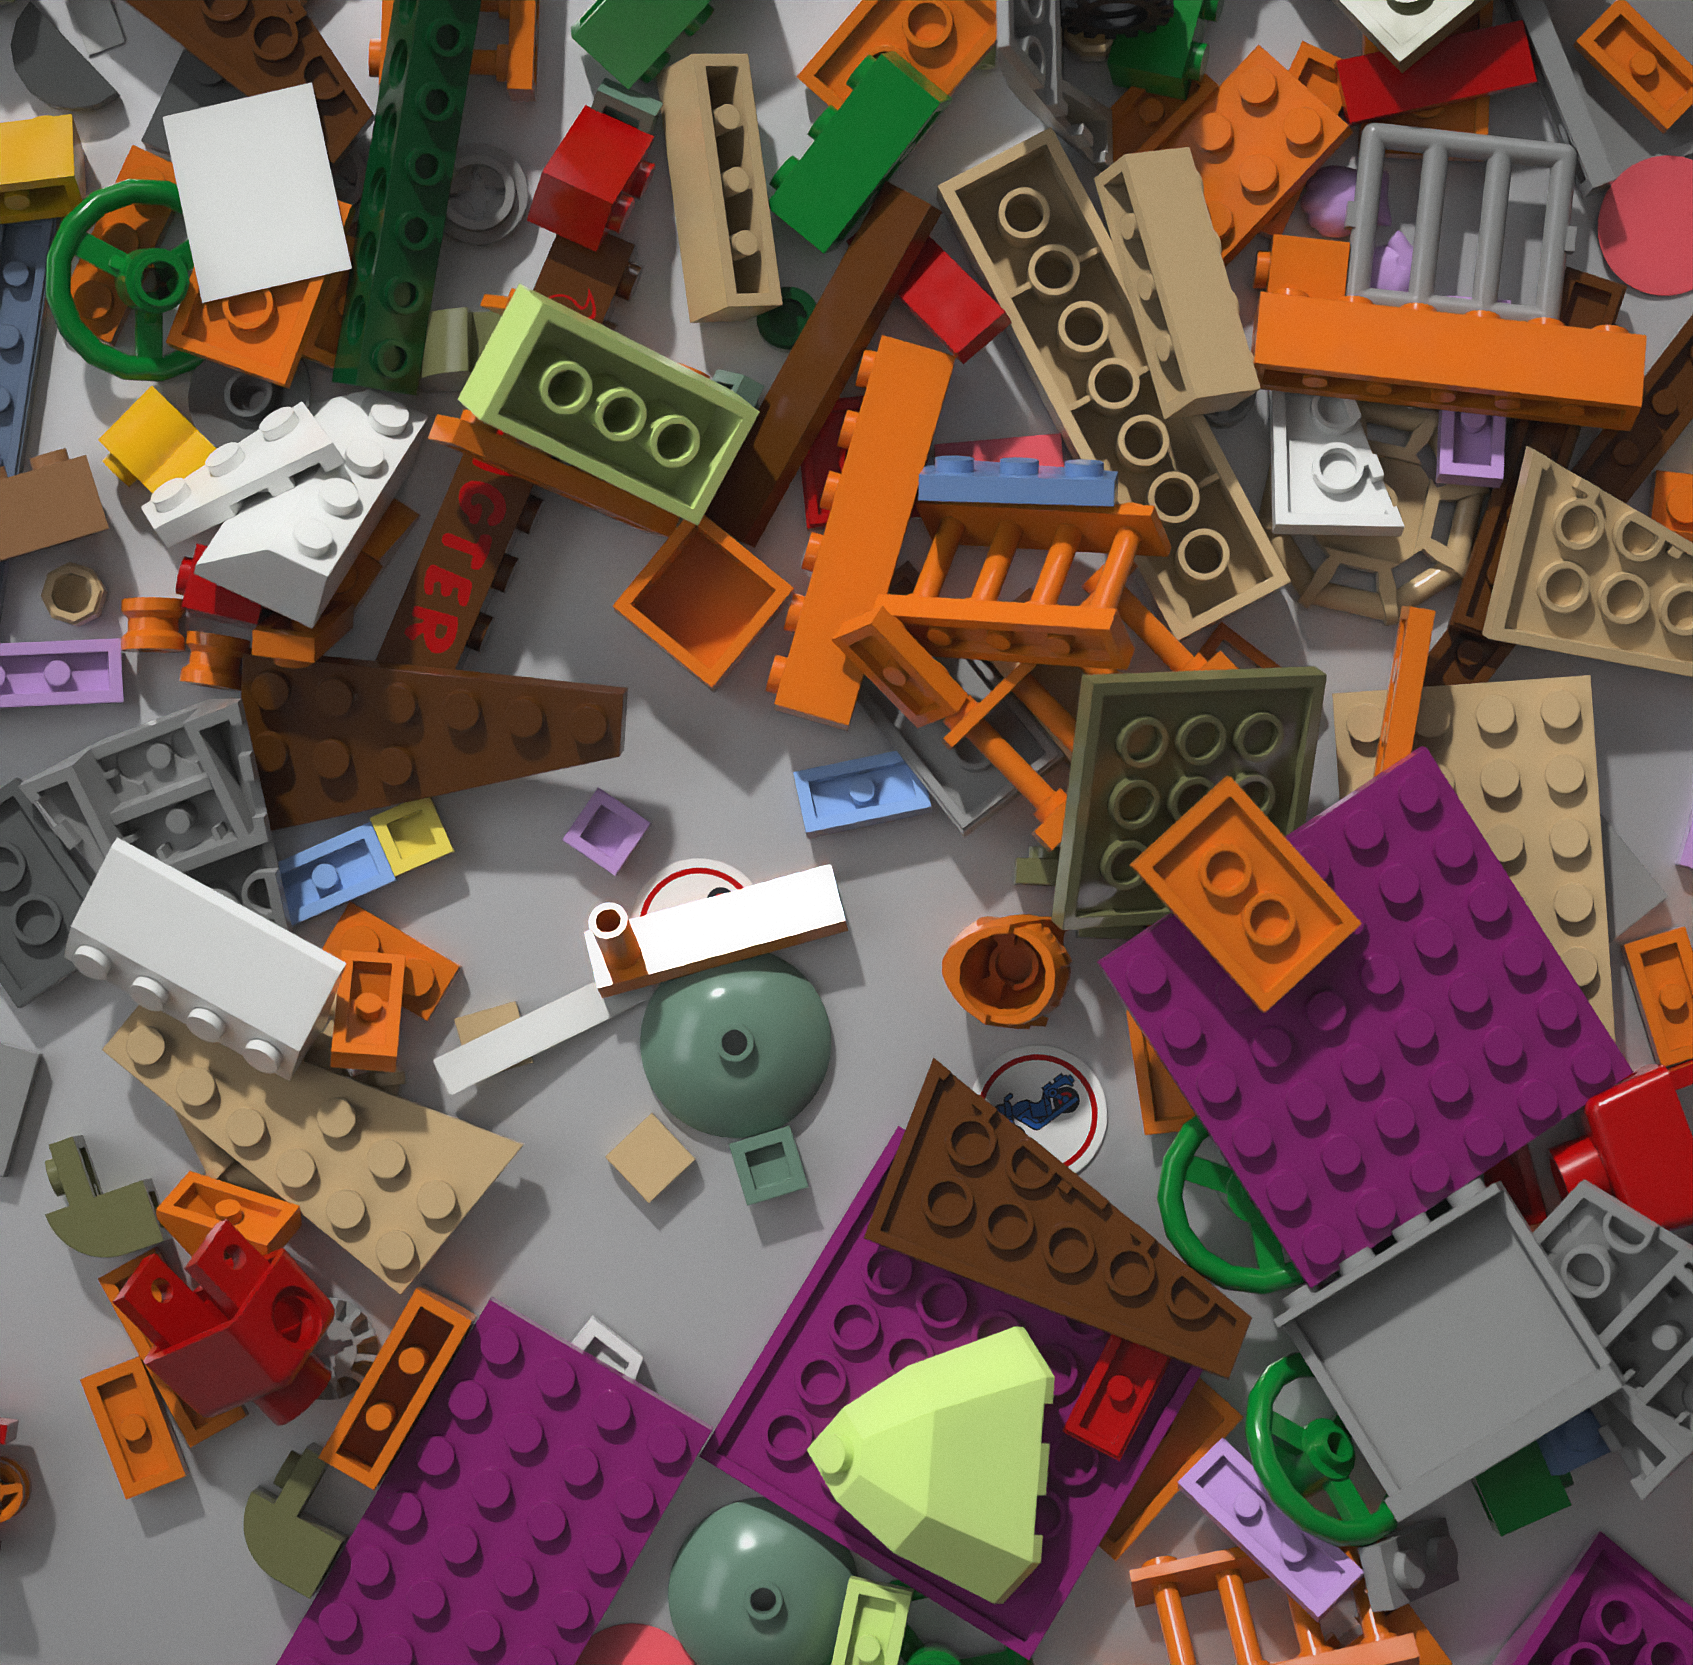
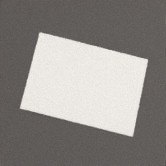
(257, 192)

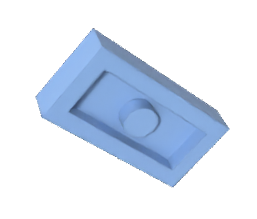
(859, 794)
(334, 873)

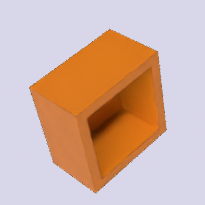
(704, 600)

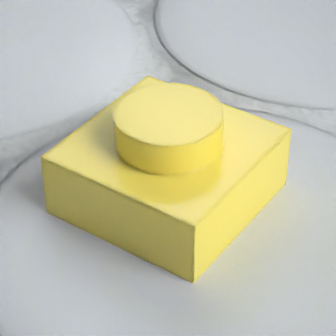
(412, 835)

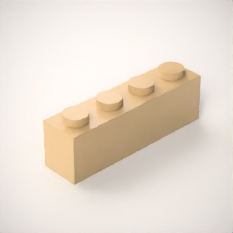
(719, 188)
(1177, 282)

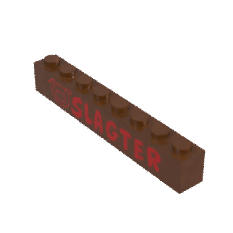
(488, 508)

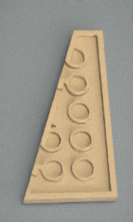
(1591, 575)
(355, 1158)

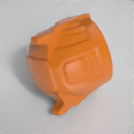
(1028, 957)

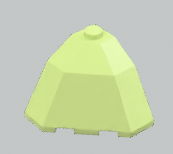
(950, 1462)

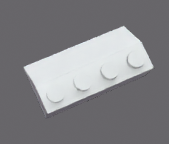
(303, 542)
(203, 960)

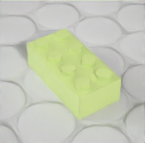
(607, 405)

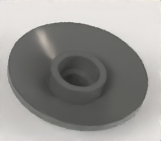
(222, 397)

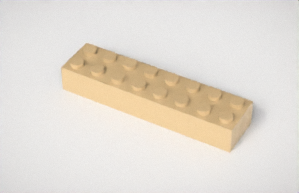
(1076, 334)

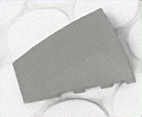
(1034, 71)
(179, 793)
(1639, 1300)

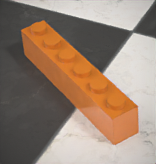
(1448, 360)
(864, 528)

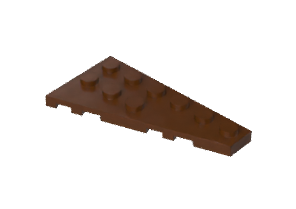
(264, 50)
(395, 733)
(1014, 1218)

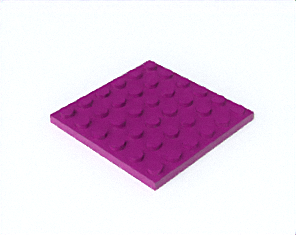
(1402, 1053)
(867, 1319)

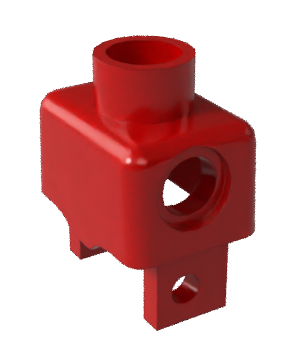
(1634, 1146)
(238, 1333)

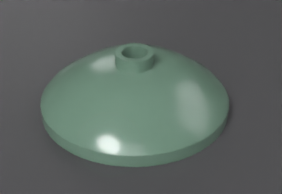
(747, 1091)
(748, 1549)

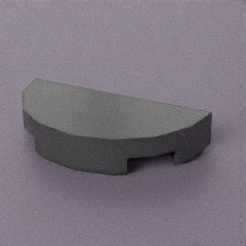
(54, 67)

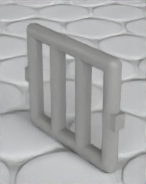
(1500, 154)

